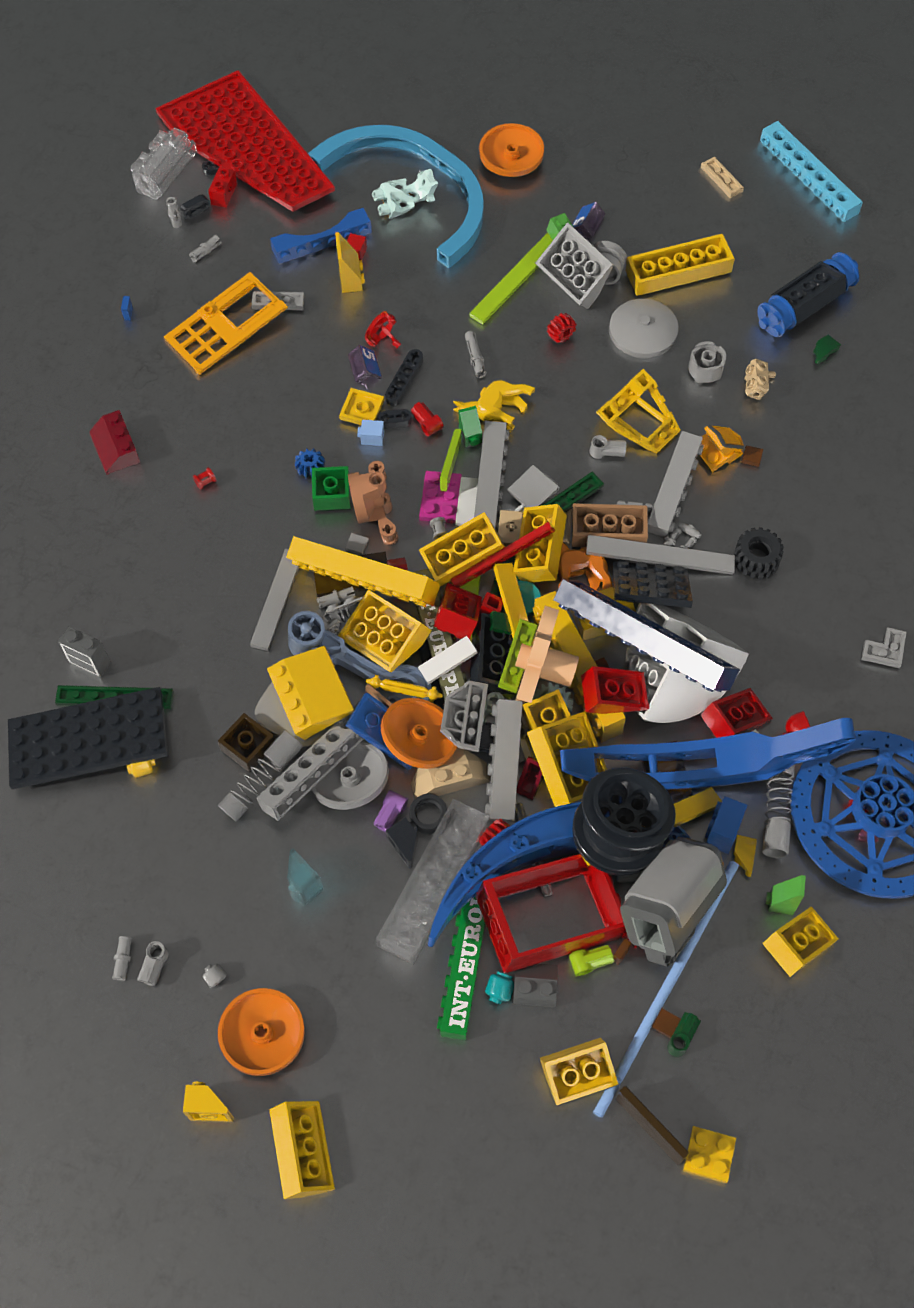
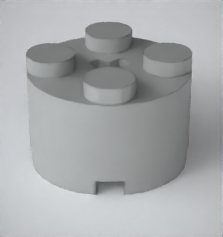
(707, 362)

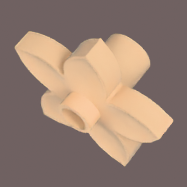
(543, 661)

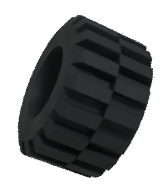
(761, 540)

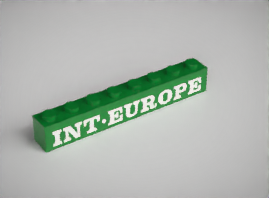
(463, 972)

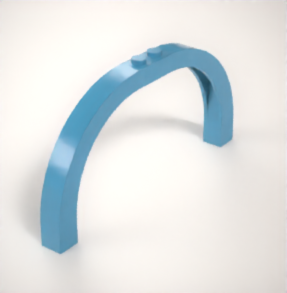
(398, 137)

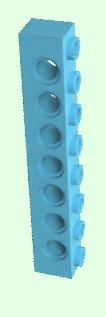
(811, 171)

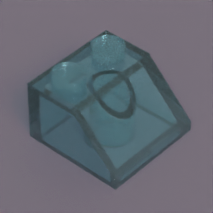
(302, 879)

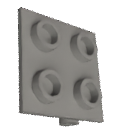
(333, 610)

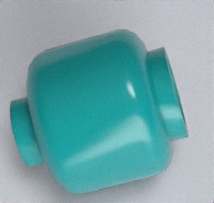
(500, 987)

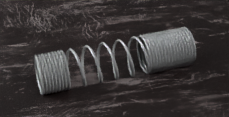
(280, 755)
(776, 830)

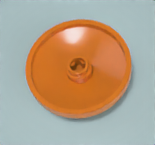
(511, 150)
(414, 734)
(261, 1032)

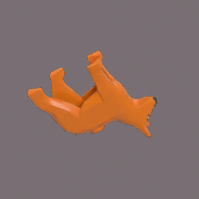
(577, 563)

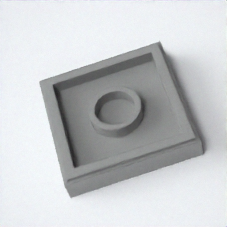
(533, 488)

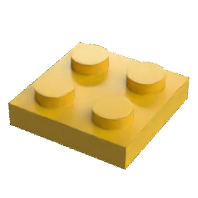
(361, 406)
(709, 1154)

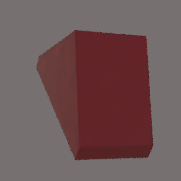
(530, 779)

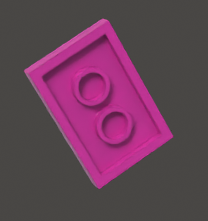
(437, 502)

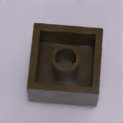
(246, 742)

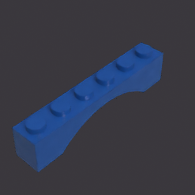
(293, 246)

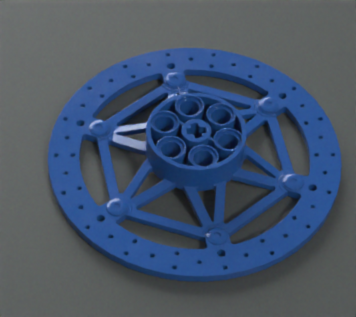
(882, 805)

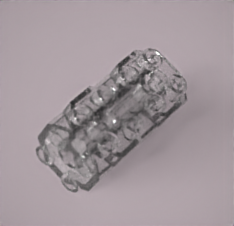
(159, 168)

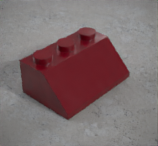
(114, 443)

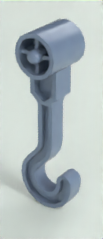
(308, 633)

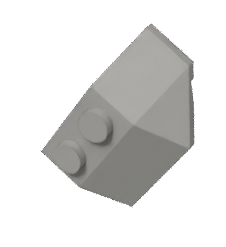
(464, 715)

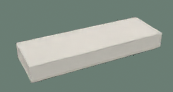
(466, 500)
(447, 660)

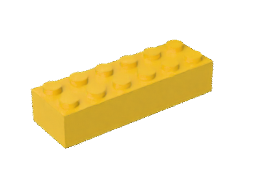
(679, 264)

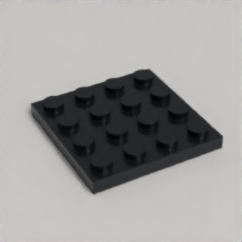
(651, 584)

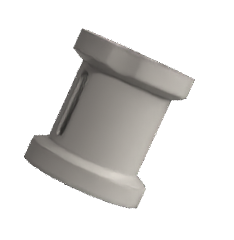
(439, 527)

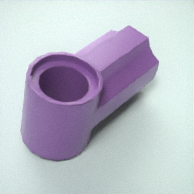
(392, 806)

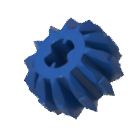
(307, 460)

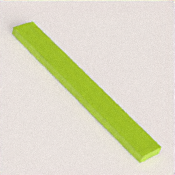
(510, 282)

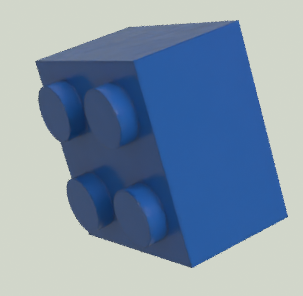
(725, 824)

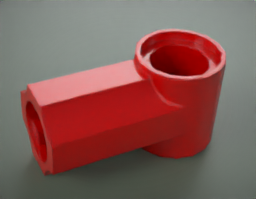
(428, 421)

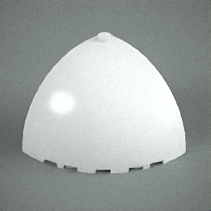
(670, 693)

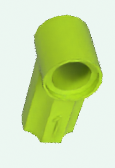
(585, 961)

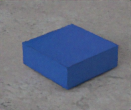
(126, 308)

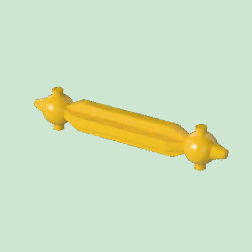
(404, 688)

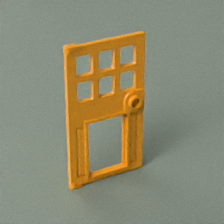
(212, 315)

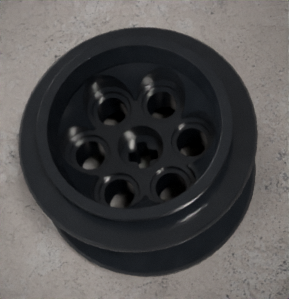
(613, 834)

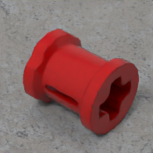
(210, 478)

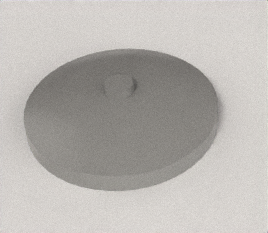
(643, 328)
(354, 779)

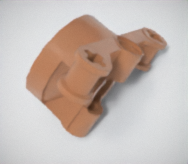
(372, 501)

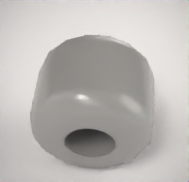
(214, 975)

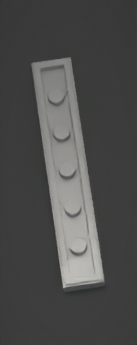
(274, 604)

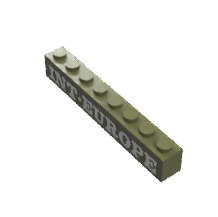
(439, 641)

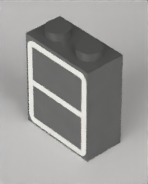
(84, 651)

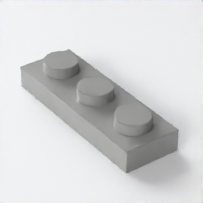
(293, 300)

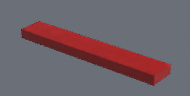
(503, 554)

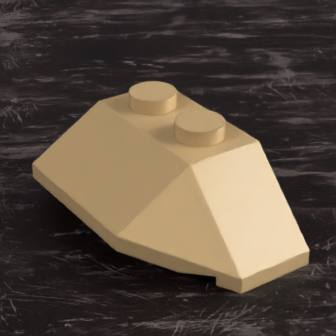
(458, 773)

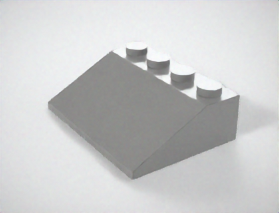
(575, 266)

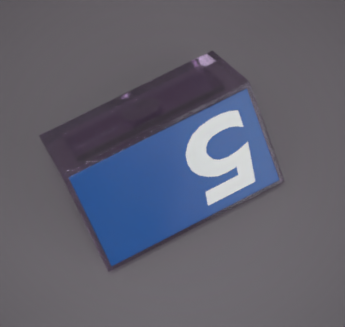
(589, 219)
(364, 364)

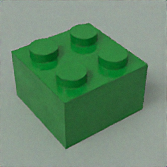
(330, 488)

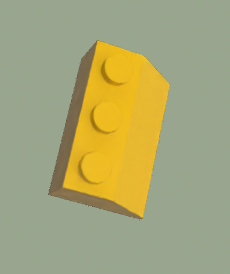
(579, 1071)

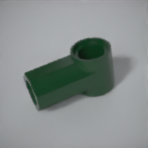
(684, 1033)

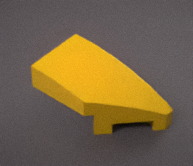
(745, 852)

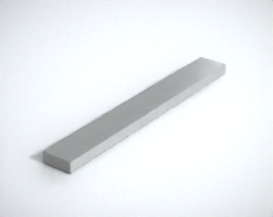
(660, 554)

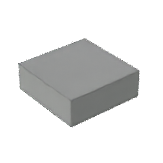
(357, 544)

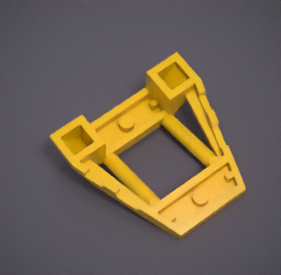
(625, 398)

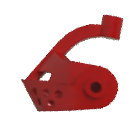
(371, 336)

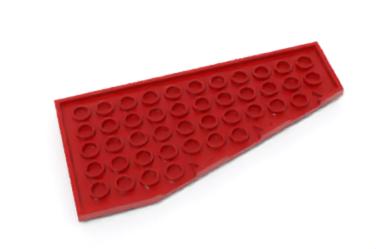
(243, 134)

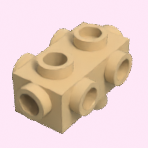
(757, 379)

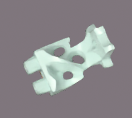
(421, 189)

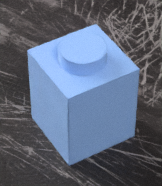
(371, 432)

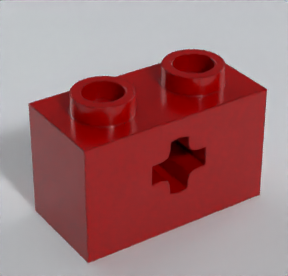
(222, 187)

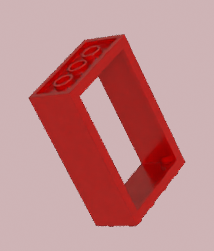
(602, 891)

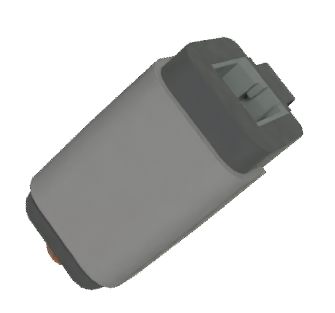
(673, 898)

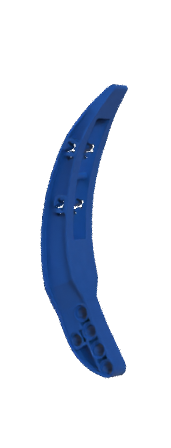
(738, 757)
(529, 841)

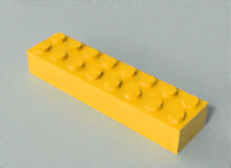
(363, 572)
(568, 640)

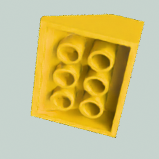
(383, 632)
(310, 691)
(547, 743)

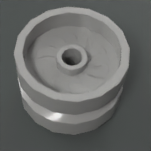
(614, 254)

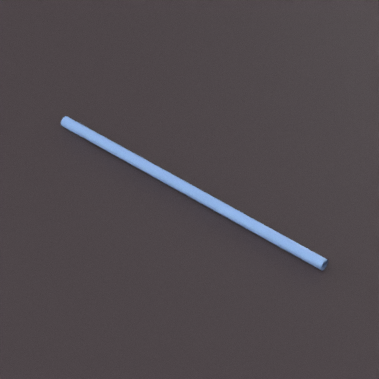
(660, 999)

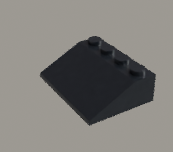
(491, 656)

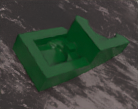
(825, 347)

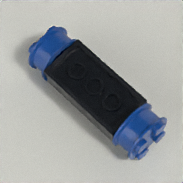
(807, 293)

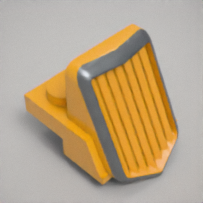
(720, 446)

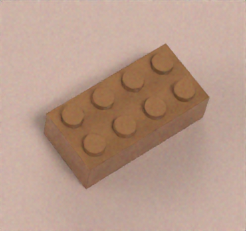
(609, 521)

